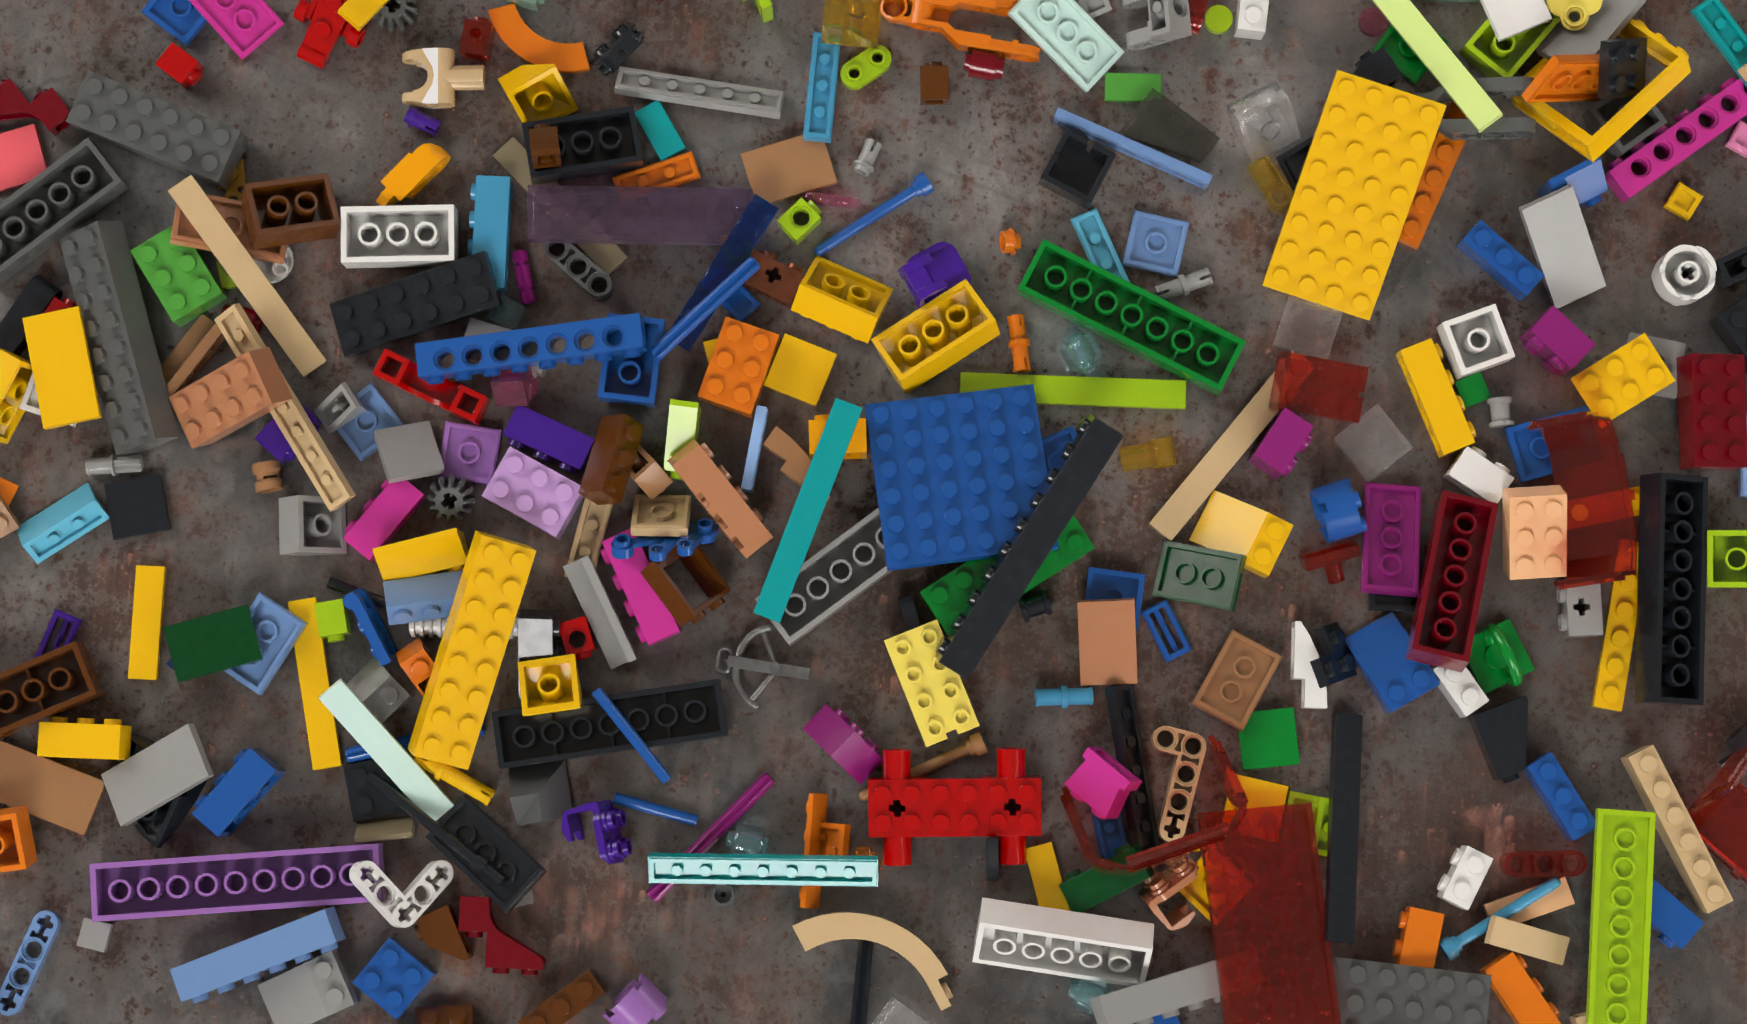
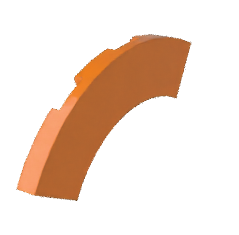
(534, 48)

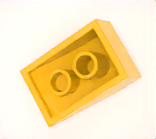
(1241, 529)

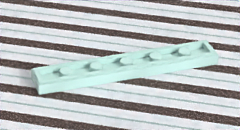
(385, 750)

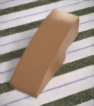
(791, 453)

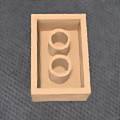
(1534, 532)

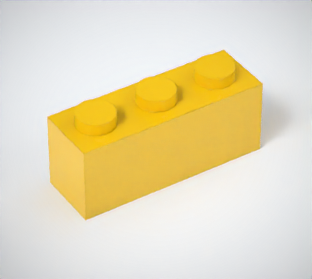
(84, 739)

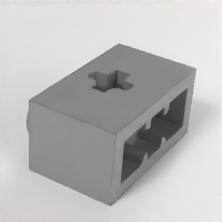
(1583, 623)

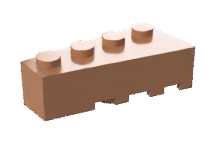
(720, 498)

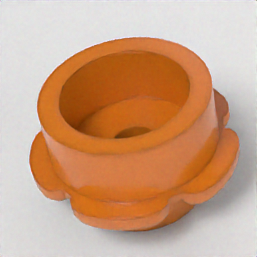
(1009, 241)

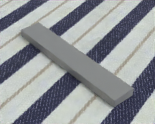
(699, 92)

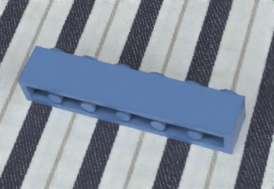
(258, 954)

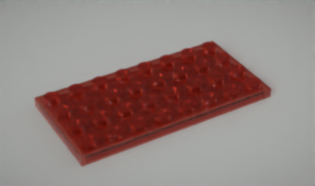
(1270, 919)

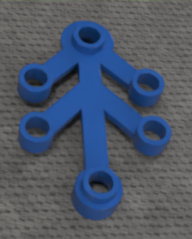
(702, 531)

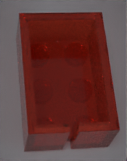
(1318, 387)

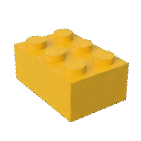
(1623, 378)

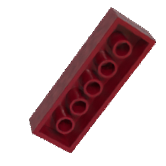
(1452, 581)

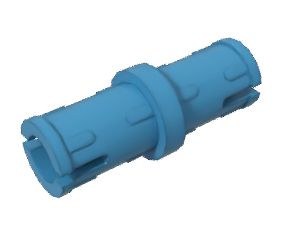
(1063, 696)

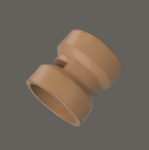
(267, 476)

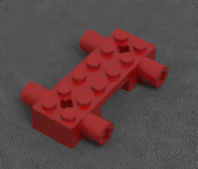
(954, 806)

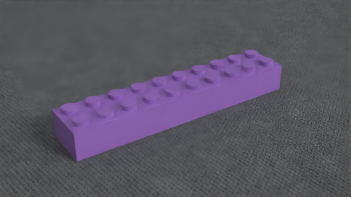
(230, 882)

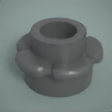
(726, 902)

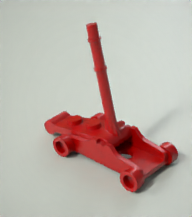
(324, 30)

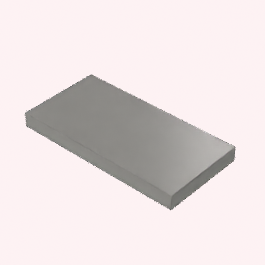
(1601, 26)
(1562, 246)
(157, 774)

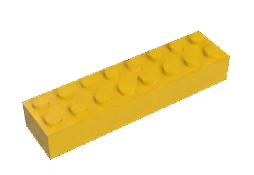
(471, 650)

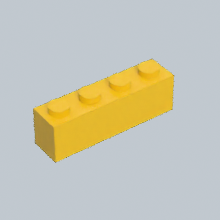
(1436, 398)

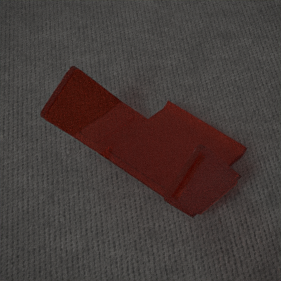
(1174, 849)

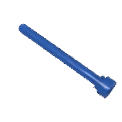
(918, 187)

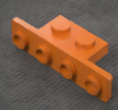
(821, 839)

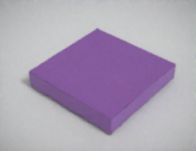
(470, 452)

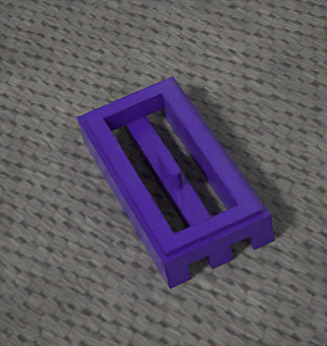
(50, 629)

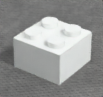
(1475, 341)

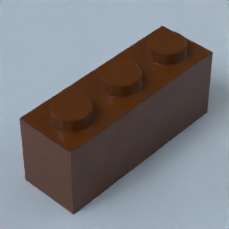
(611, 459)
(567, 1001)

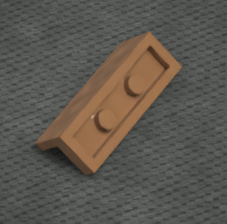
(191, 354)

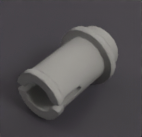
(866, 159)

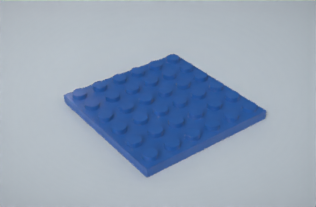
(954, 473)

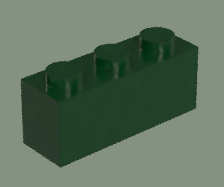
(1091, 887)

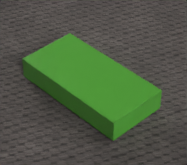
(1129, 86)

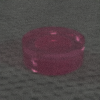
(1372, 22)

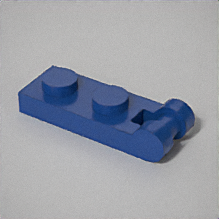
(371, 625)

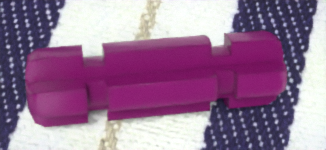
(524, 277)

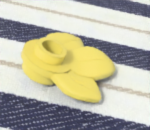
(1583, 8)

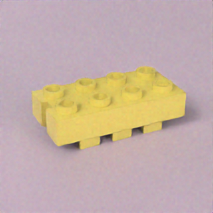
(930, 688)

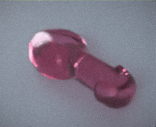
(833, 200)

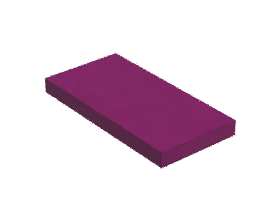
(1391, 540)

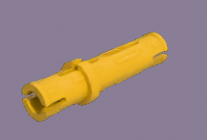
(458, 779)

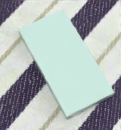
(1068, 38)

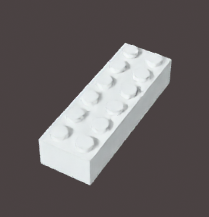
(1063, 942)

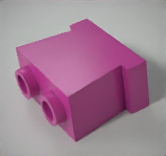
(1102, 783)

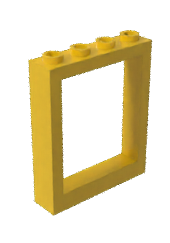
(1591, 147)

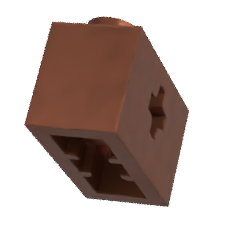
(778, 291)

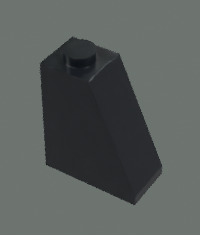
(1503, 737)

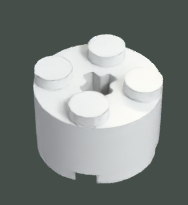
(1669, 281)

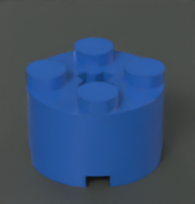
(1337, 510)

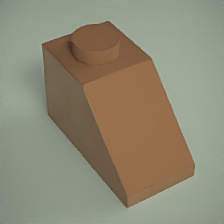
(649, 474)

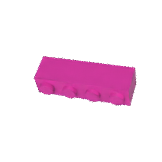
(652, 615)

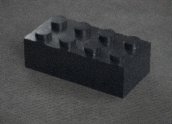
(590, 145)

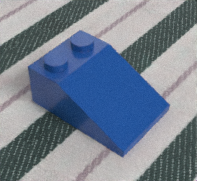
(1381, 657)

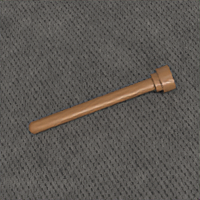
(973, 746)

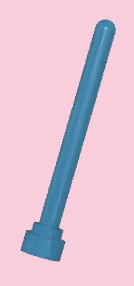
(1452, 946)

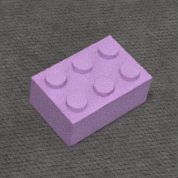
(534, 493)

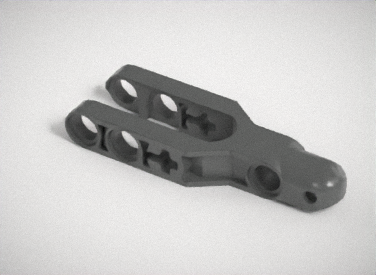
(1502, 128)

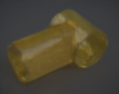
(1269, 182)
(1156, 453)

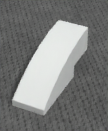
(1300, 668)

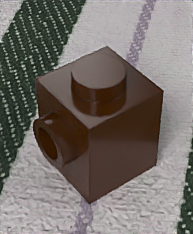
(934, 84)

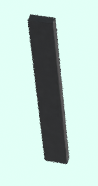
(1343, 828)

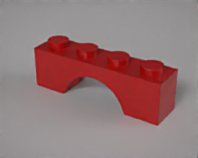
(448, 395)

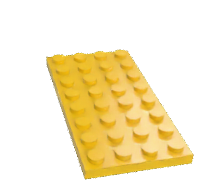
(1353, 194)

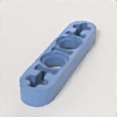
(24, 960)

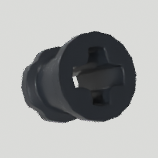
(1035, 606)

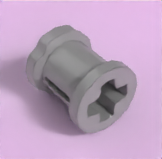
(1500, 412)

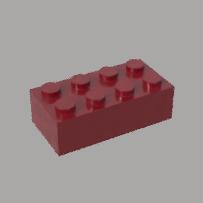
(1712, 412)

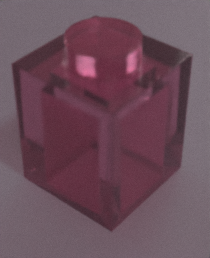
(514, 388)

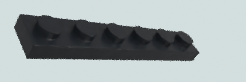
(1131, 755)

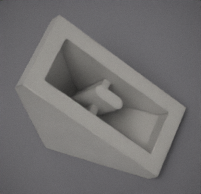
(339, 408)

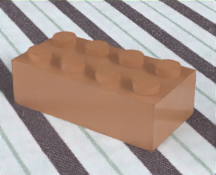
(230, 397)

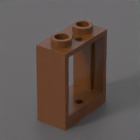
(671, 596)

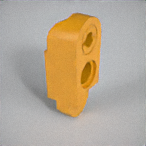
(413, 174)

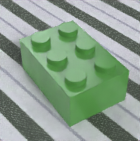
(179, 277)

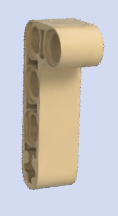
(1175, 785)

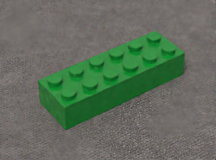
(949, 594)

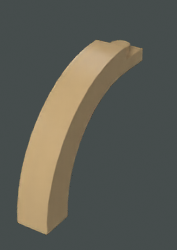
(873, 928)

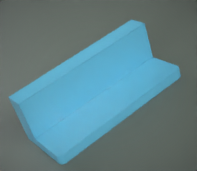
(62, 523)

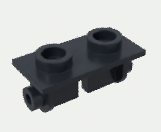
(609, 56)

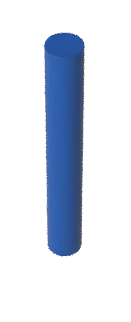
(655, 809)

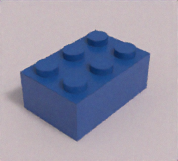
(633, 379)
(238, 791)

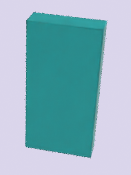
(659, 130)

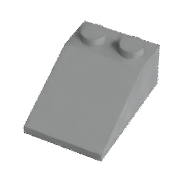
(309, 991)

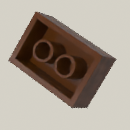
(290, 210)

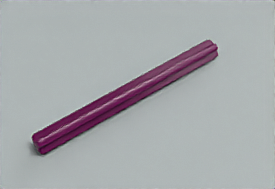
(720, 827)

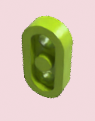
(866, 67)

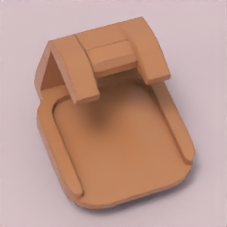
(1166, 884)

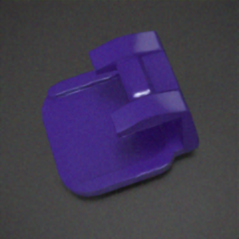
(933, 272)
(607, 826)

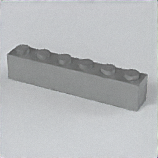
(1159, 996)

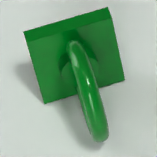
(1498, 657)

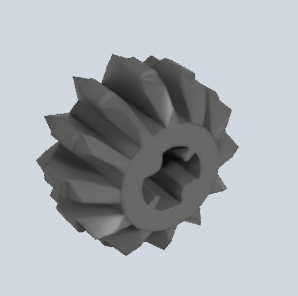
(399, 17)
(448, 508)

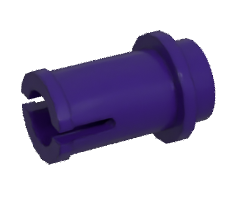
(422, 121)

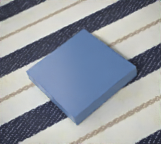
(1155, 243)
(360, 431)

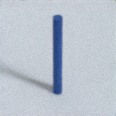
(631, 735)

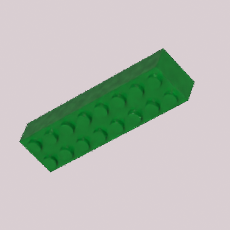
(1130, 317)

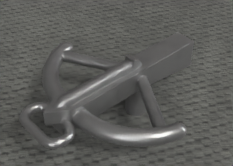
(772, 668)

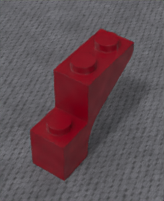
(47, 106)
(502, 950)

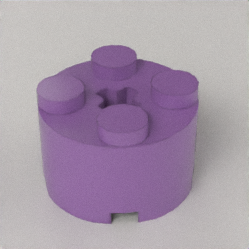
(637, 1003)

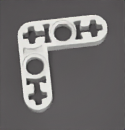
(397, 899)

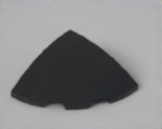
(163, 821)

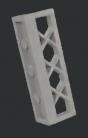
(600, 612)

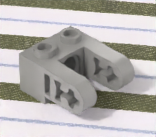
(1166, 23)

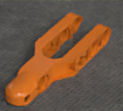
(935, 15)

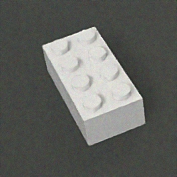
(399, 236)

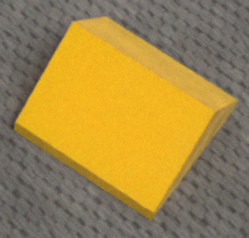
(549, 685)

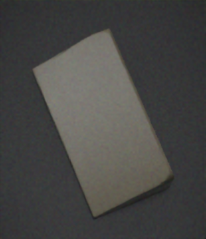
(385, 829)

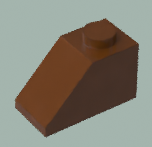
(544, 146)
(441, 932)

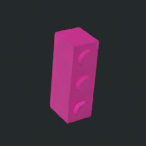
(383, 517)

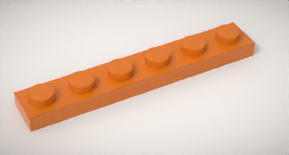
(1432, 183)

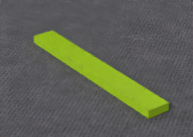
(1086, 390)

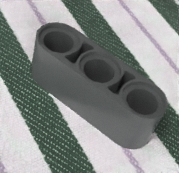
(586, 279)

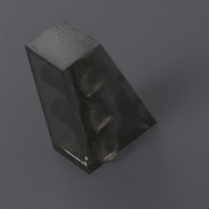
(1169, 128)

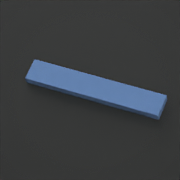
(1132, 148)

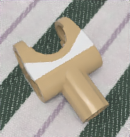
(442, 78)

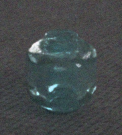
(1080, 352)
(747, 840)
(1083, 991)

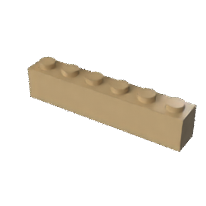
(1677, 829)

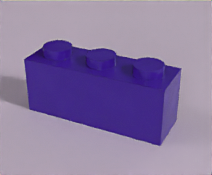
(549, 439)

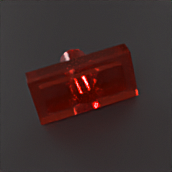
(1331, 560)

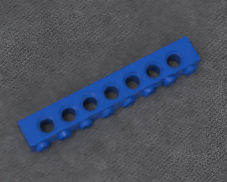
(431, 353)

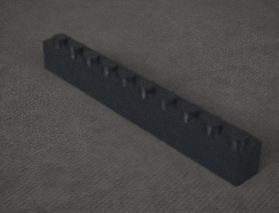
(1029, 546)

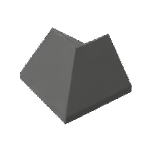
(539, 792)

